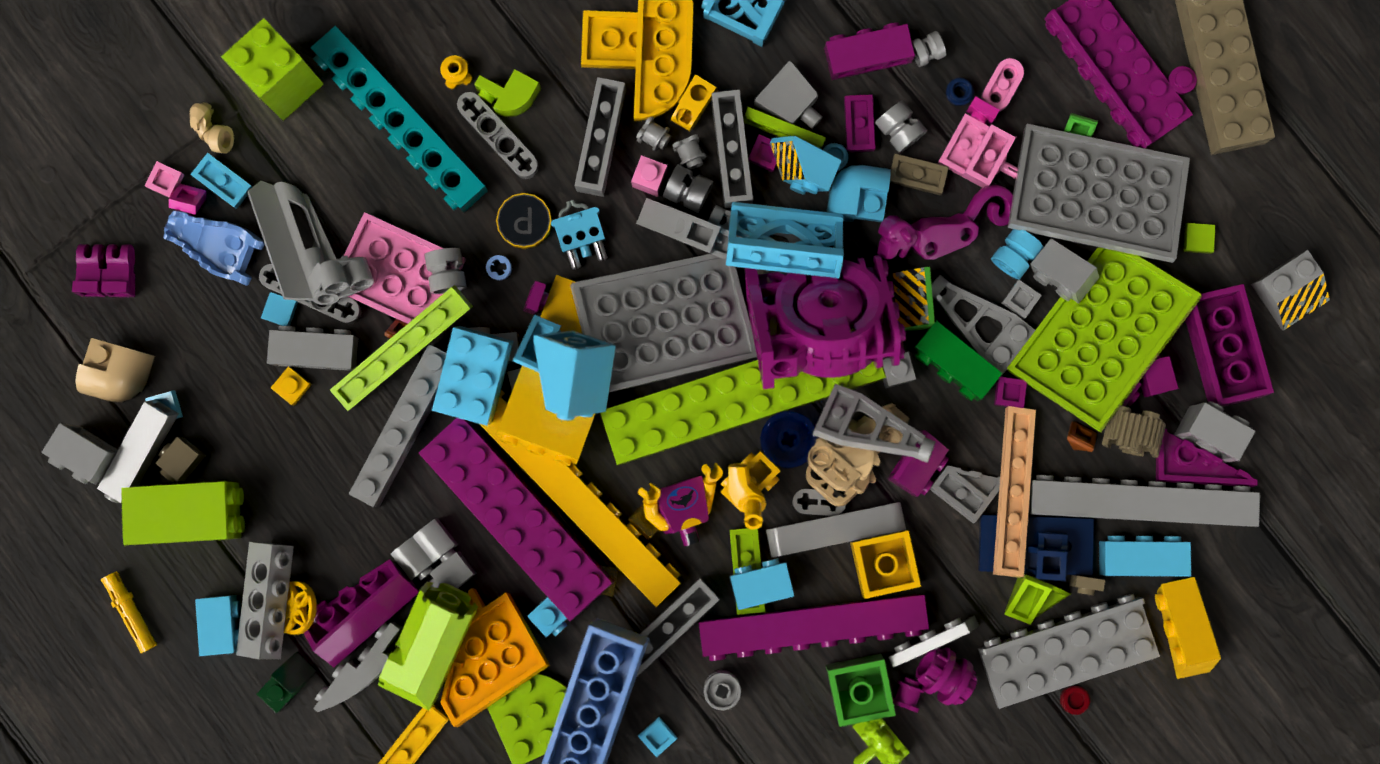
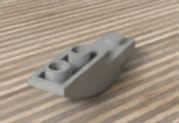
(684, 228)
(354, 678)

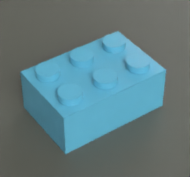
(472, 375)

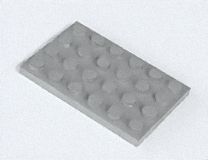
(1099, 193)
(667, 319)

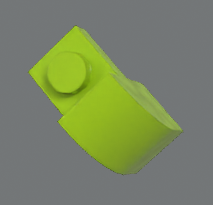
(512, 99)

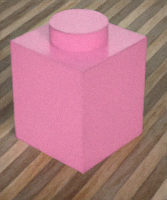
(649, 176)

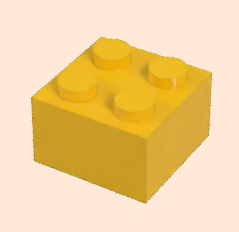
(885, 564)

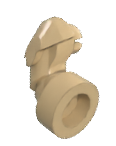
(218, 136)

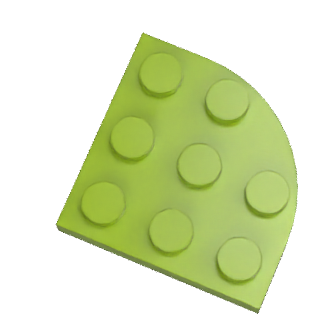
(528, 717)

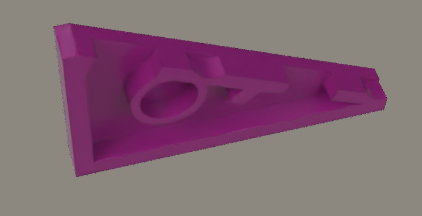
(1184, 463)

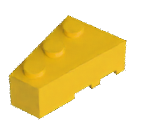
(1187, 628)

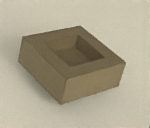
(1087, 585)

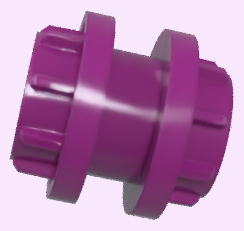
(951, 679)

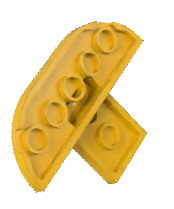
(652, 42)

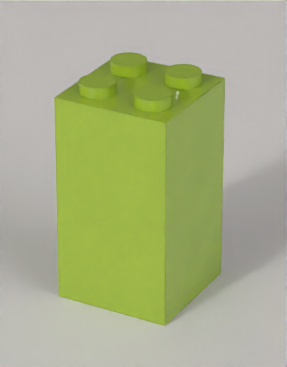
(272, 69)
(182, 513)

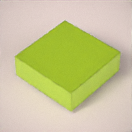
(1199, 238)

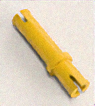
(125, 605)

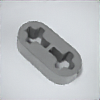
(816, 509)

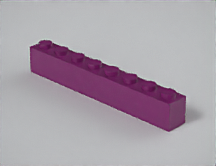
(813, 625)

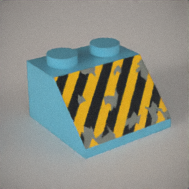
(804, 165)

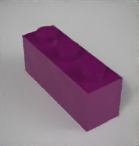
(869, 51)

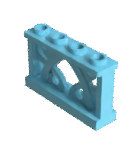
(762, 17)
(804, 257)

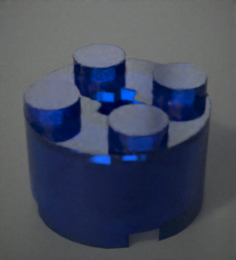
(772, 435)

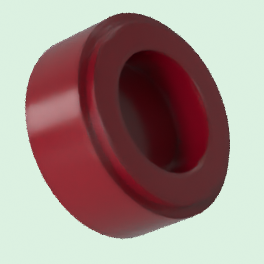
(1074, 700)

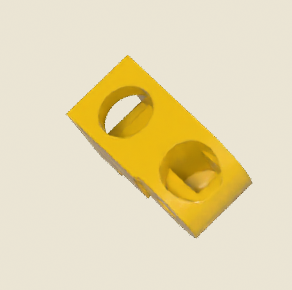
(693, 103)

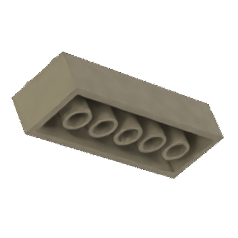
(1226, 74)

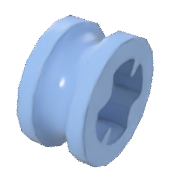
(503, 260)

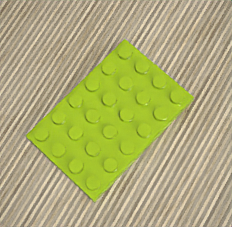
(1100, 348)

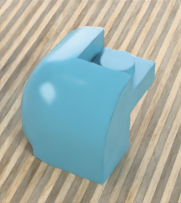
(860, 193)

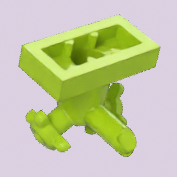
(880, 742)

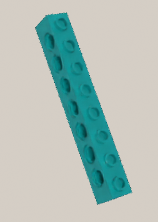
(336, 45)

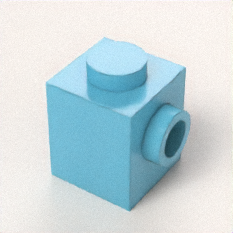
(548, 618)

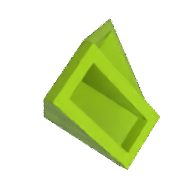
(1032, 598)

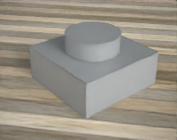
(1021, 299)

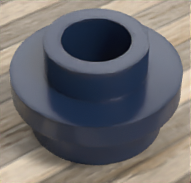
(963, 84)

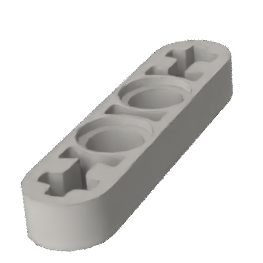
(495, 137)
(338, 314)

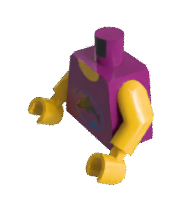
(682, 504)

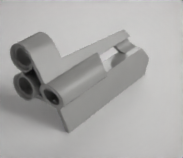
(301, 271)

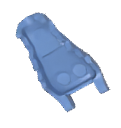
(216, 245)

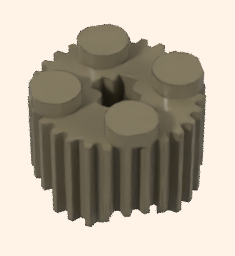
(1135, 432)

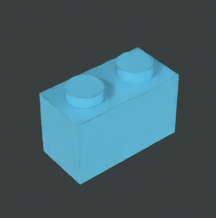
(761, 584)
(217, 624)

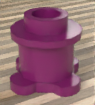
(908, 694)

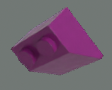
(915, 475)

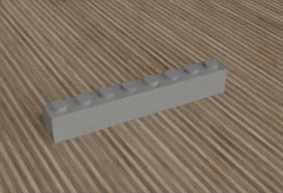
(1144, 503)

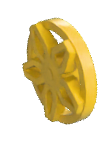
(297, 608)

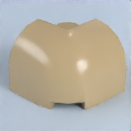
(112, 371)

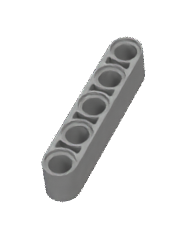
(836, 529)

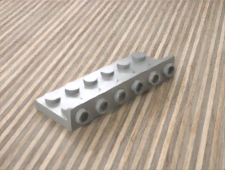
(1068, 650)

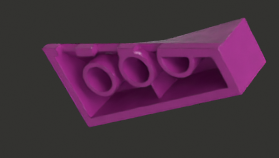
(359, 612)

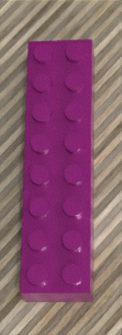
(516, 517)

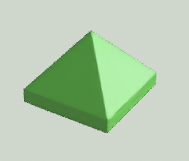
(1080, 125)

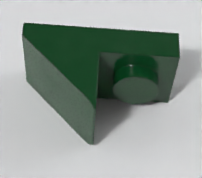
(286, 682)

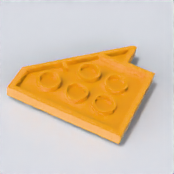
(492, 659)

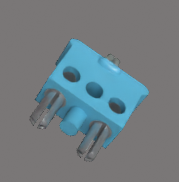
(576, 223)

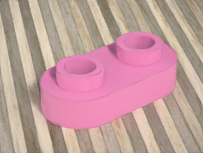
(1001, 85)

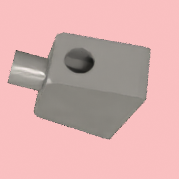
(789, 98)

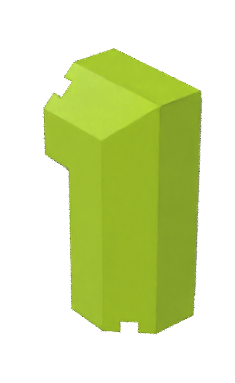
(428, 644)

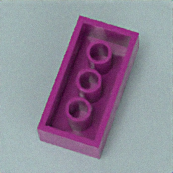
(1228, 347)

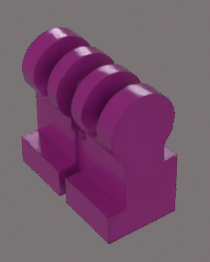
(96, 281)

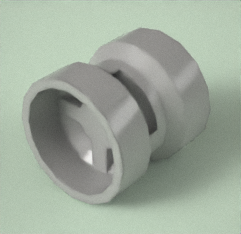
(928, 49)

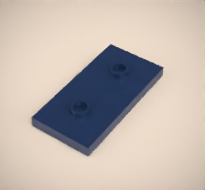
(1078, 545)

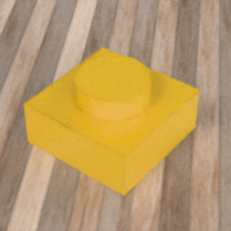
(291, 386)

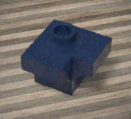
(1048, 557)

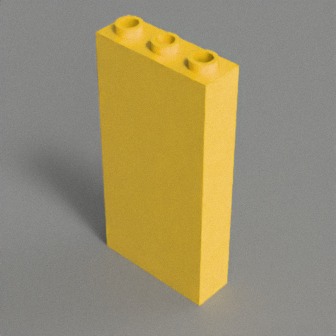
(525, 415)

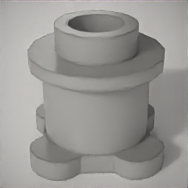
(654, 134)
(689, 152)

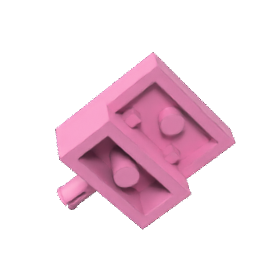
(978, 152)

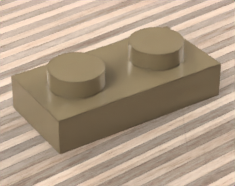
(918, 174)

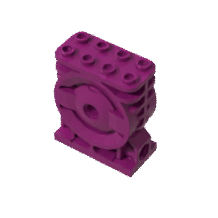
(824, 307)

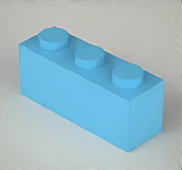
(1144, 557)

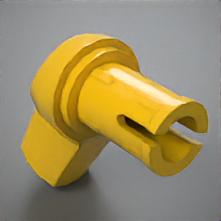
(746, 495)

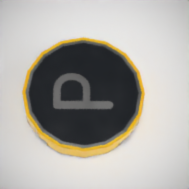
(524, 220)

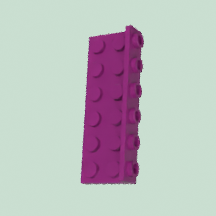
(1118, 69)

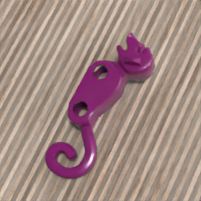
(941, 233)

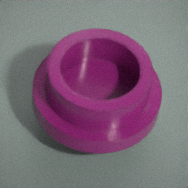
(1182, 79)

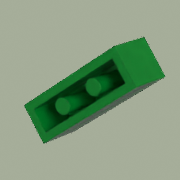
(956, 362)

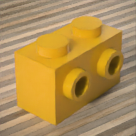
(761, 473)

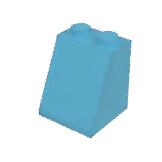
(574, 373)

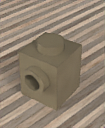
(179, 459)

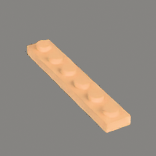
(1014, 492)

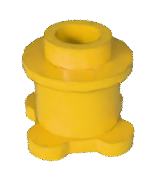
(459, 77)

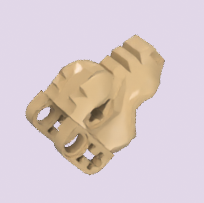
(849, 467)

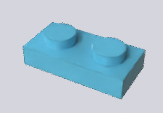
(221, 180)

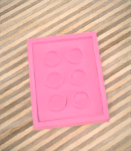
(396, 266)

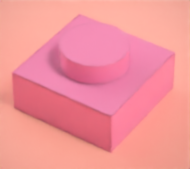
(164, 179)

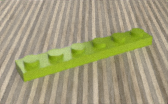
(401, 347)

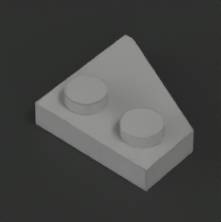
(966, 490)

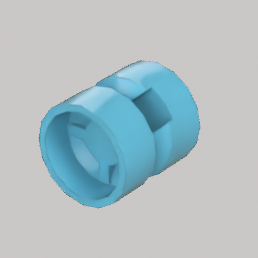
(1015, 255)

